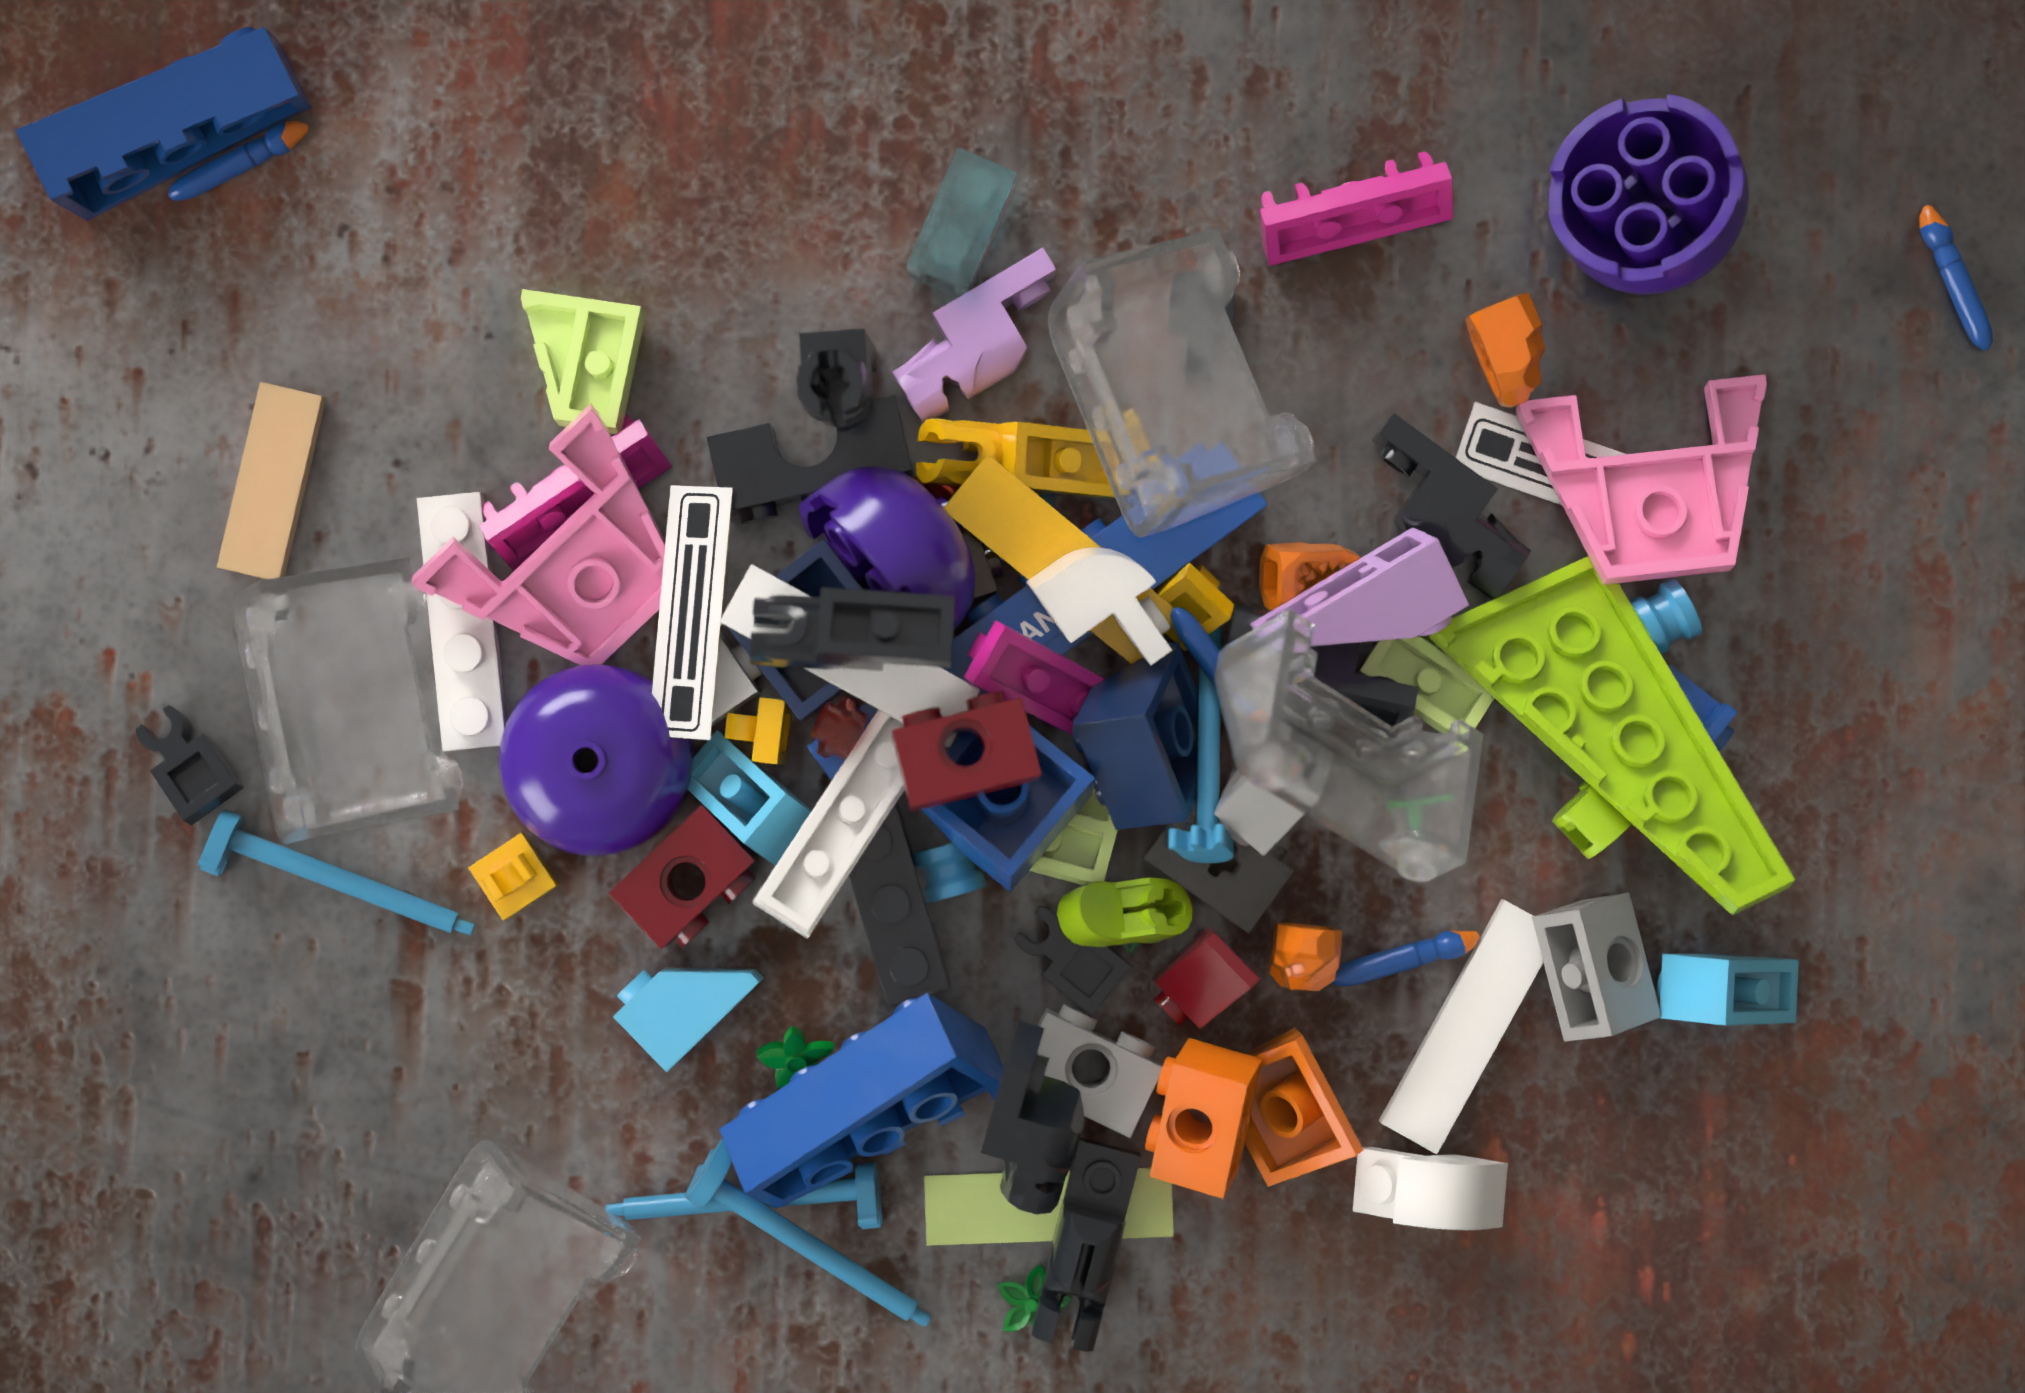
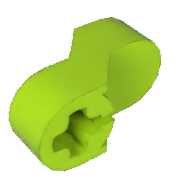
(1095, 915)

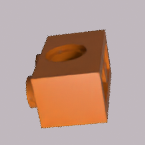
(1223, 1088)

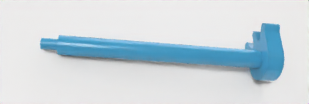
(228, 837)
(1208, 839)
(710, 1183)
(863, 1188)

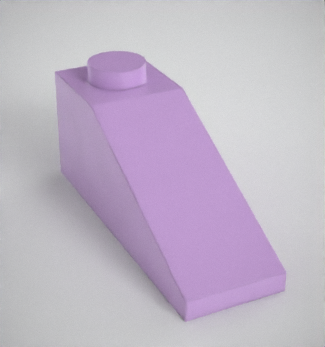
(1385, 595)

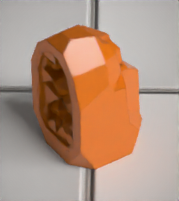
(1508, 348)
(1296, 567)
(1304, 955)

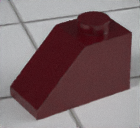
(1202, 980)

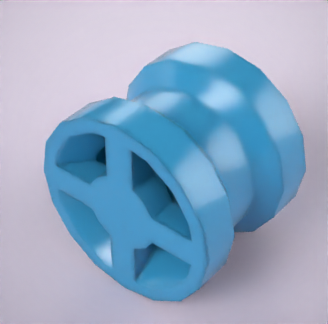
(1668, 615)
(947, 872)

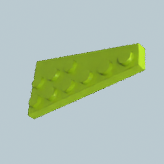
(1604, 700)

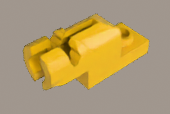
(1037, 454)

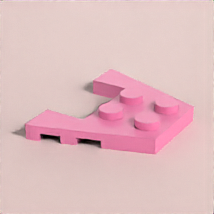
(1656, 508)
(589, 579)

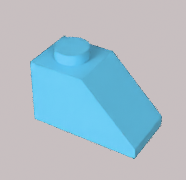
(746, 798)
(1728, 989)
(680, 1007)

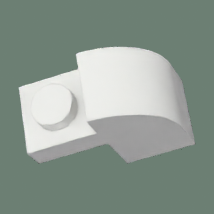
(1094, 584)
(1430, 1190)

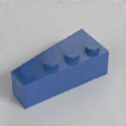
(163, 123)
(862, 1100)

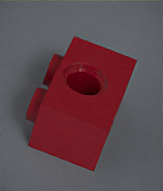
(935, 780)
(649, 892)

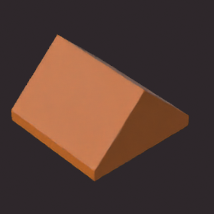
(1295, 1113)

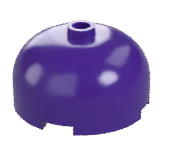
(1632, 170)
(893, 535)
(639, 768)

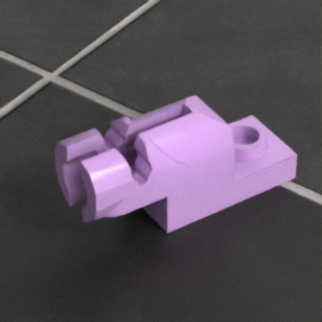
(978, 336)

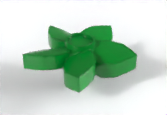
(792, 1054)
(1024, 1299)

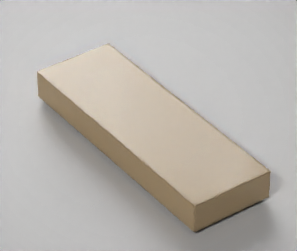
(271, 481)

